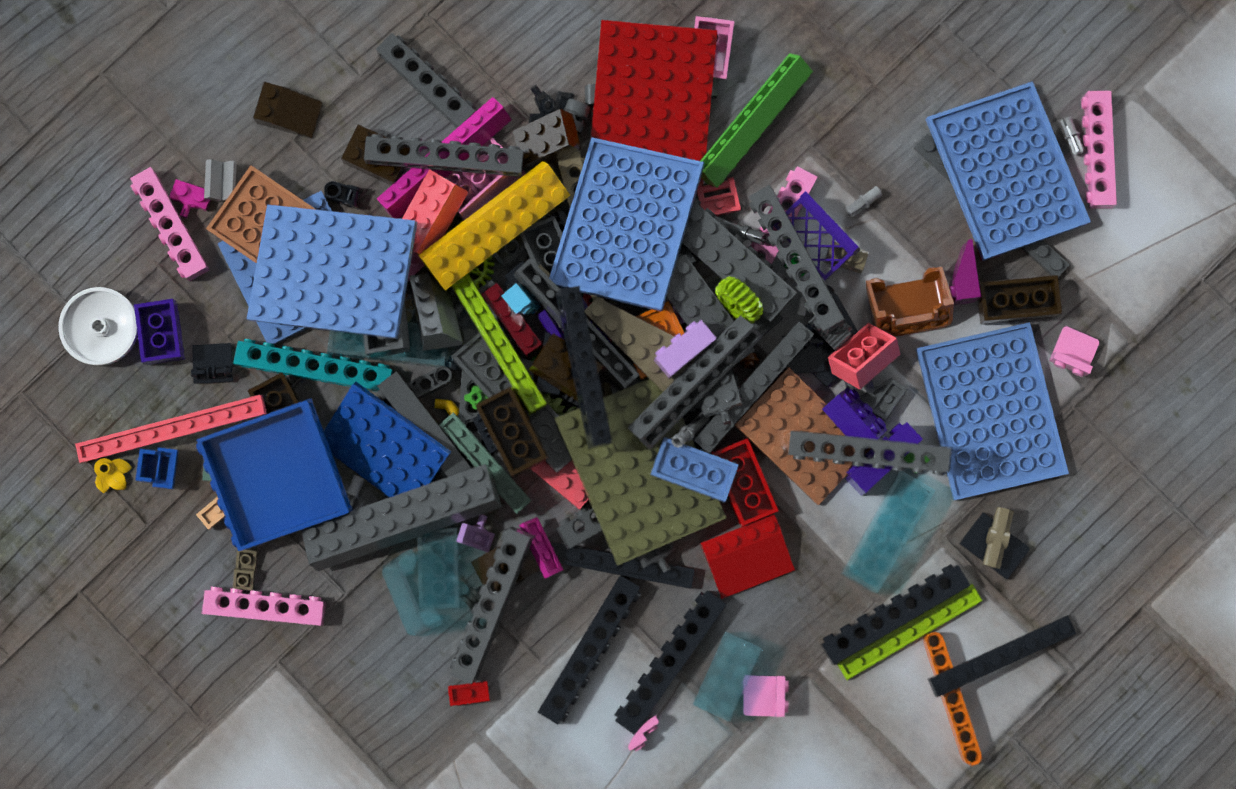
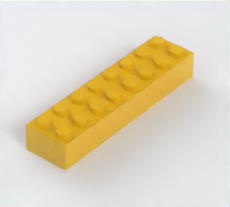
(494, 225)

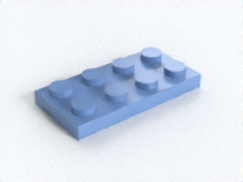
(694, 470)

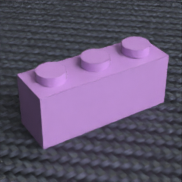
(684, 348)

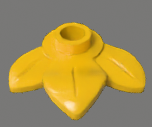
(113, 476)

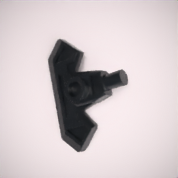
(547, 104)

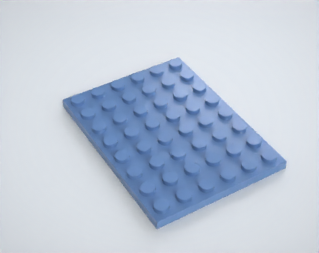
(1007, 171)
(626, 223)
(332, 271)
(992, 410)

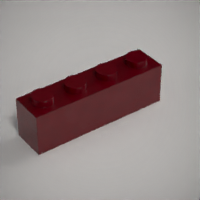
(512, 322)

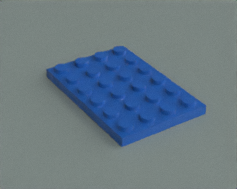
(382, 444)

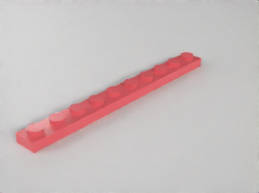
(171, 428)

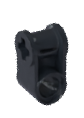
(344, 194)

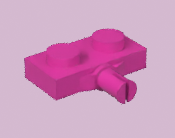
(189, 196)

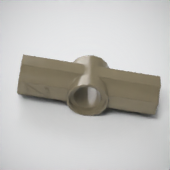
(998, 537)

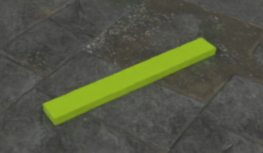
(499, 344)
(909, 632)

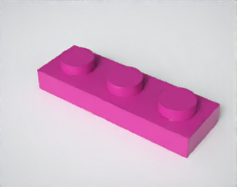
(542, 548)

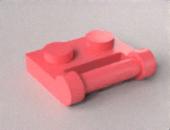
(722, 203)

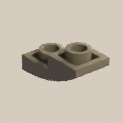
(245, 569)

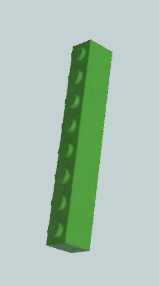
(754, 119)

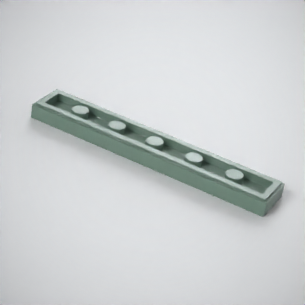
(479, 456)

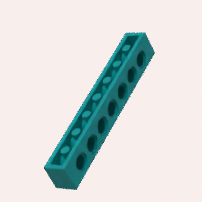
(244, 358)

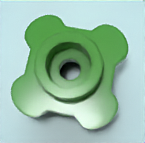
(470, 397)

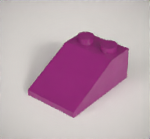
(964, 281)

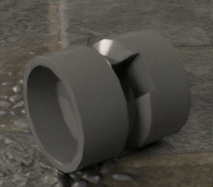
(580, 112)

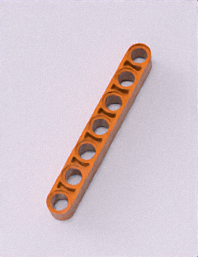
(958, 706)

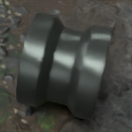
(471, 597)

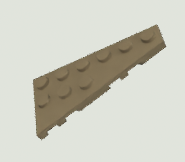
(635, 339)

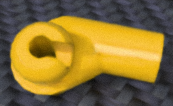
(448, 405)

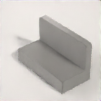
(219, 179)

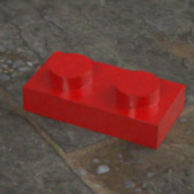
(468, 693)

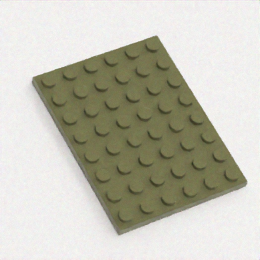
(629, 503)

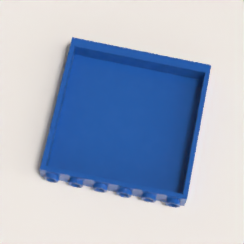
(274, 475)

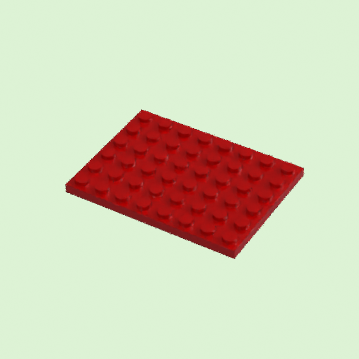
(654, 87)

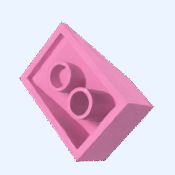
(723, 42)

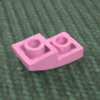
(638, 739)

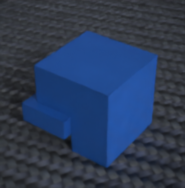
(157, 467)

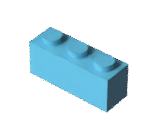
(521, 300)

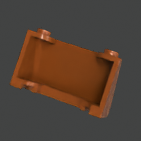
(911, 305)

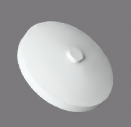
(98, 326)

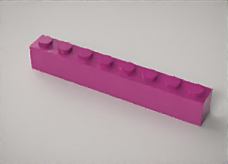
(476, 129)

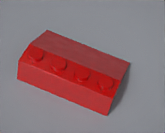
(747, 556)

